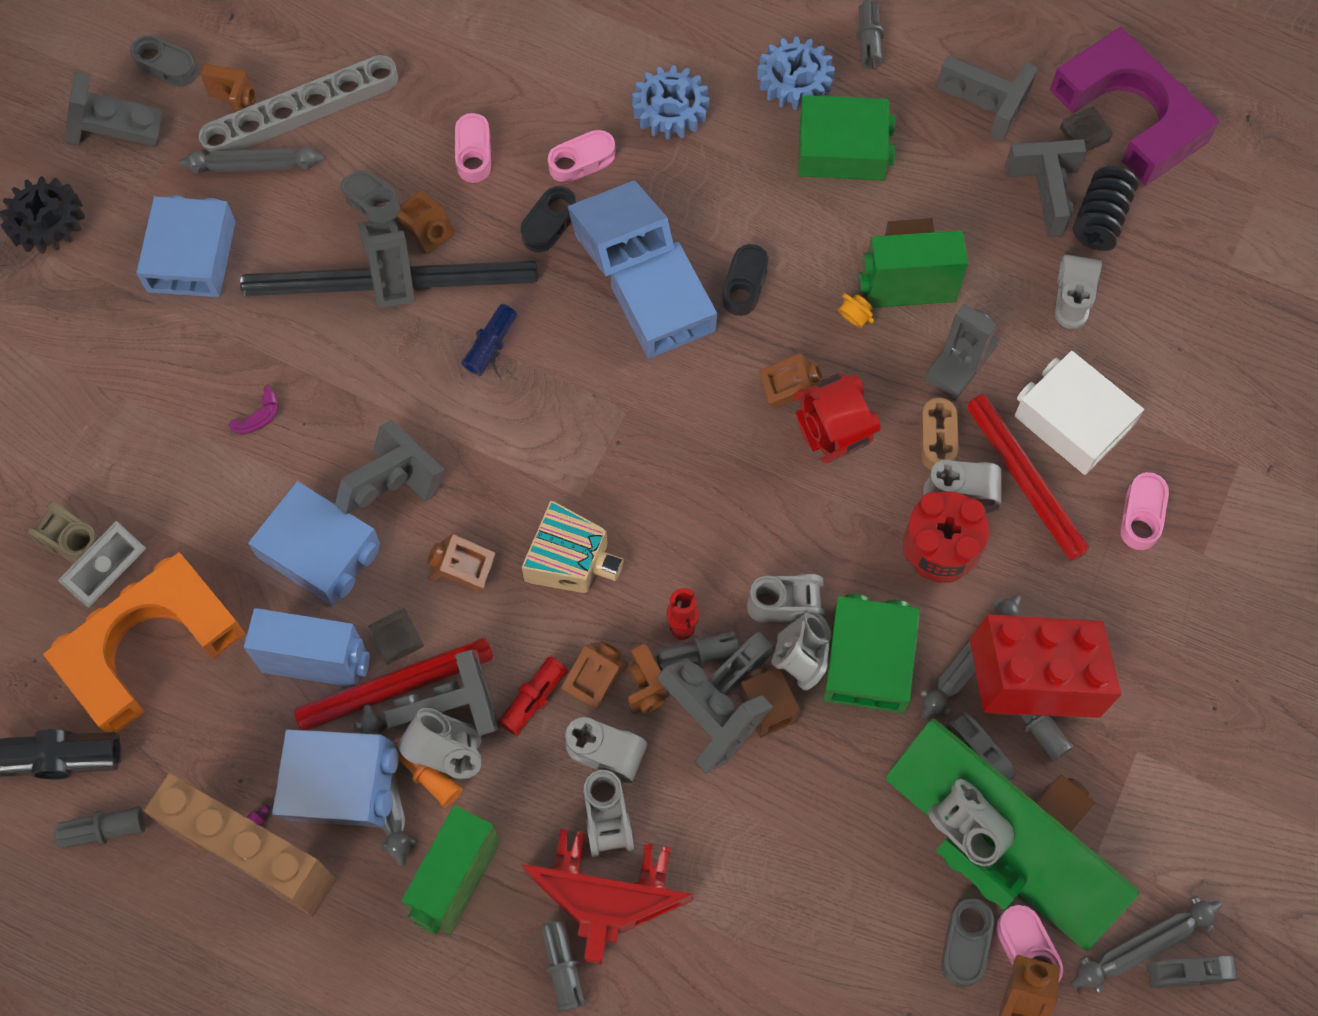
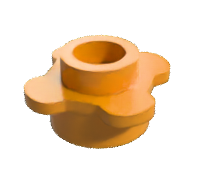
(856, 310)

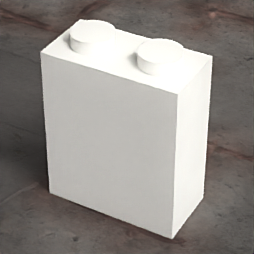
(1077, 411)

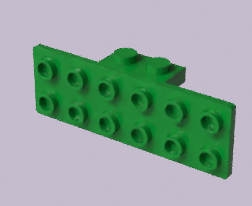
(1045, 860)

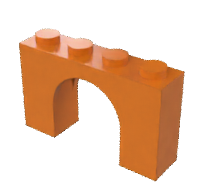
(88, 653)

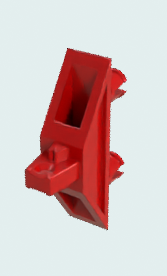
(606, 905)

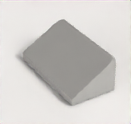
(101, 564)

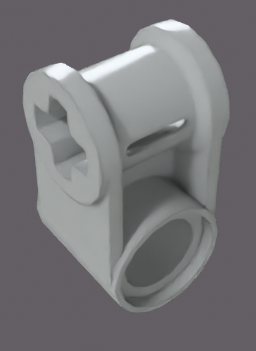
(1076, 290)
(974, 480)
(792, 595)
(804, 649)
(438, 740)
(609, 748)
(607, 821)
(970, 821)

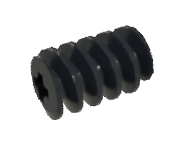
(1105, 207)

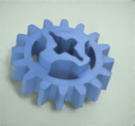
(795, 72)
(670, 102)

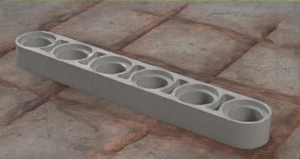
(297, 101)

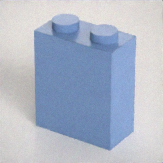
(621, 227)
(186, 246)
(664, 302)
(315, 544)
(306, 648)
(335, 778)

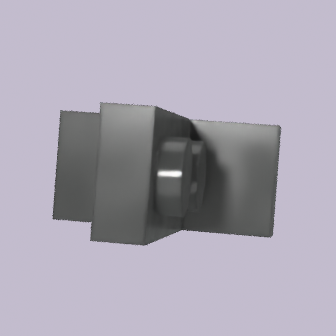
(988, 91)
(109, 116)
(1050, 164)
(388, 263)
(964, 353)
(398, 462)
(450, 696)
(713, 712)

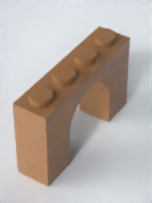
(241, 842)

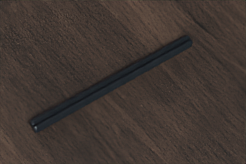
(361, 279)

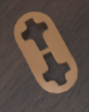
(930, 435)

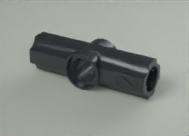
(59, 753)

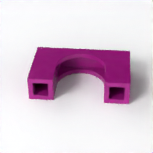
(1123, 65)

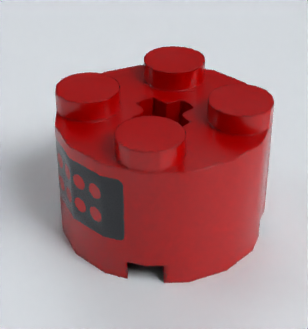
(836, 416)
(948, 515)

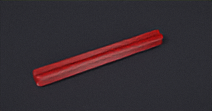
(1028, 477)
(387, 686)

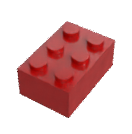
(1044, 666)

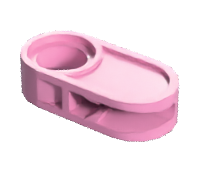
(471, 141)
(589, 152)
(1145, 502)
(1025, 935)

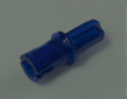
(489, 340)

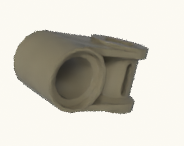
(62, 533)

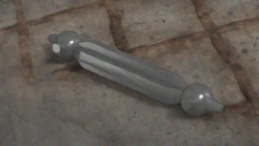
(251, 160)
(960, 668)
(397, 842)
(1146, 944)

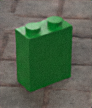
(845, 137)
(913, 269)
(871, 653)
(450, 871)

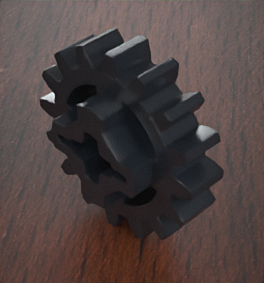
(41, 215)

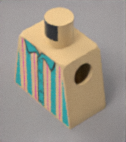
(569, 552)

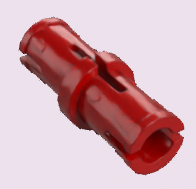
(687, 612)
(532, 696)

